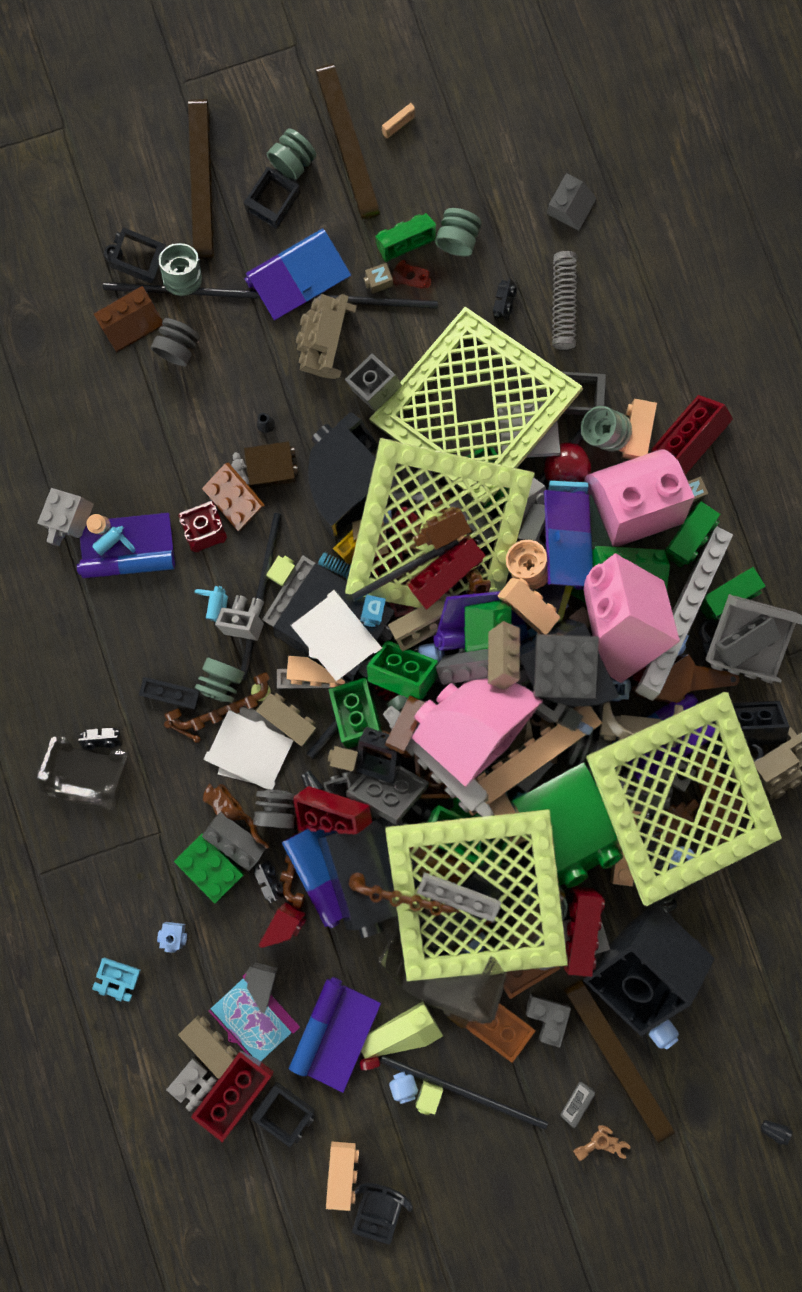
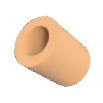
(98, 524)

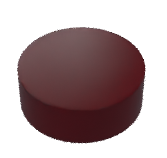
(369, 1063)

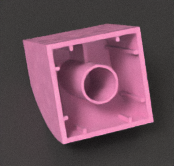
(641, 496)
(628, 615)
(473, 725)

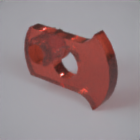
(403, 269)

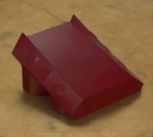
(202, 526)

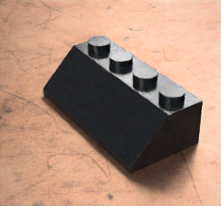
(761, 723)

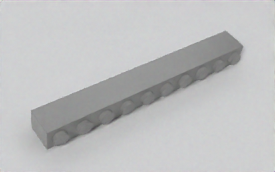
(686, 610)

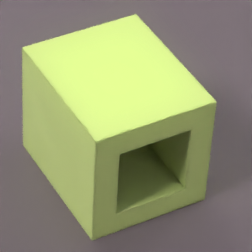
(281, 570)
(428, 1098)

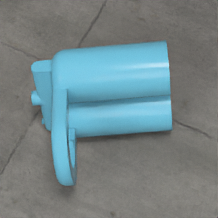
(111, 538)
(217, 600)

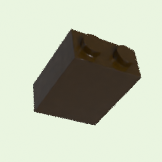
(271, 465)

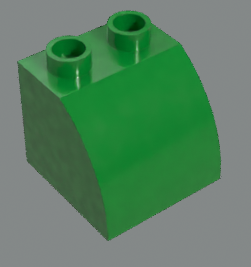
(579, 824)

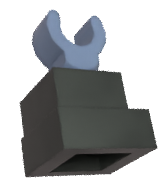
(572, 720)

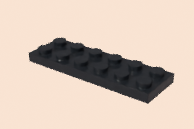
(475, 883)

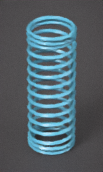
(321, 562)

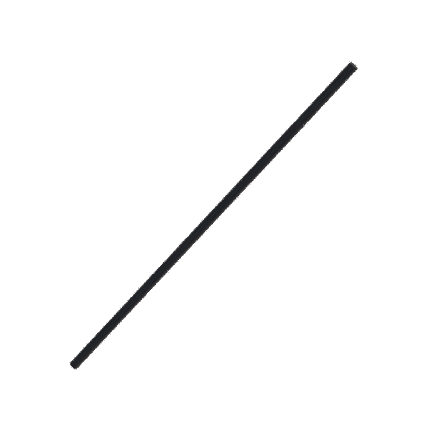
(253, 294)

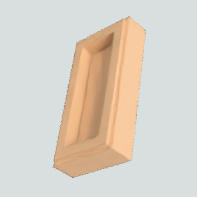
(398, 121)

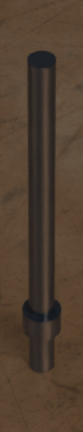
(404, 569)

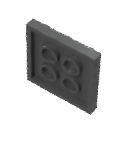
(565, 666)
(389, 799)

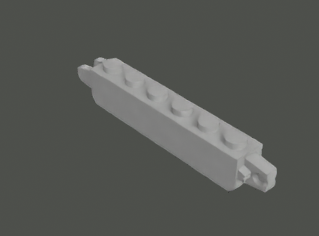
(472, 796)

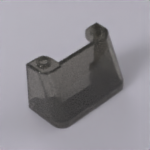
(82, 774)

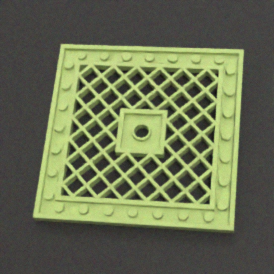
(464, 468)

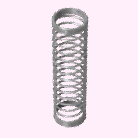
(565, 342)

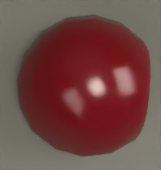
(569, 466)

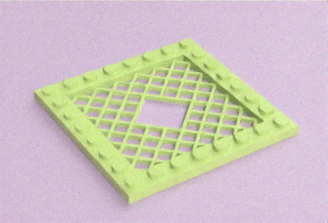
(467, 322)
(603, 764)
(480, 828)

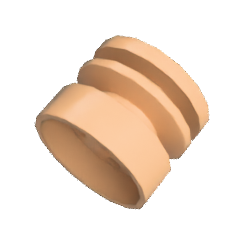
(528, 556)

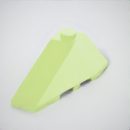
(405, 1032)

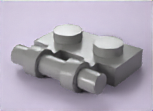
(187, 1080)

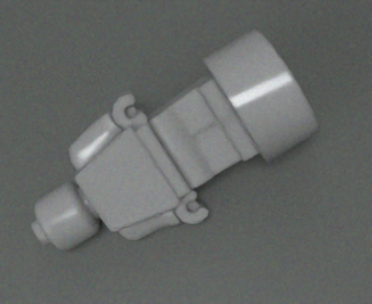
(239, 465)

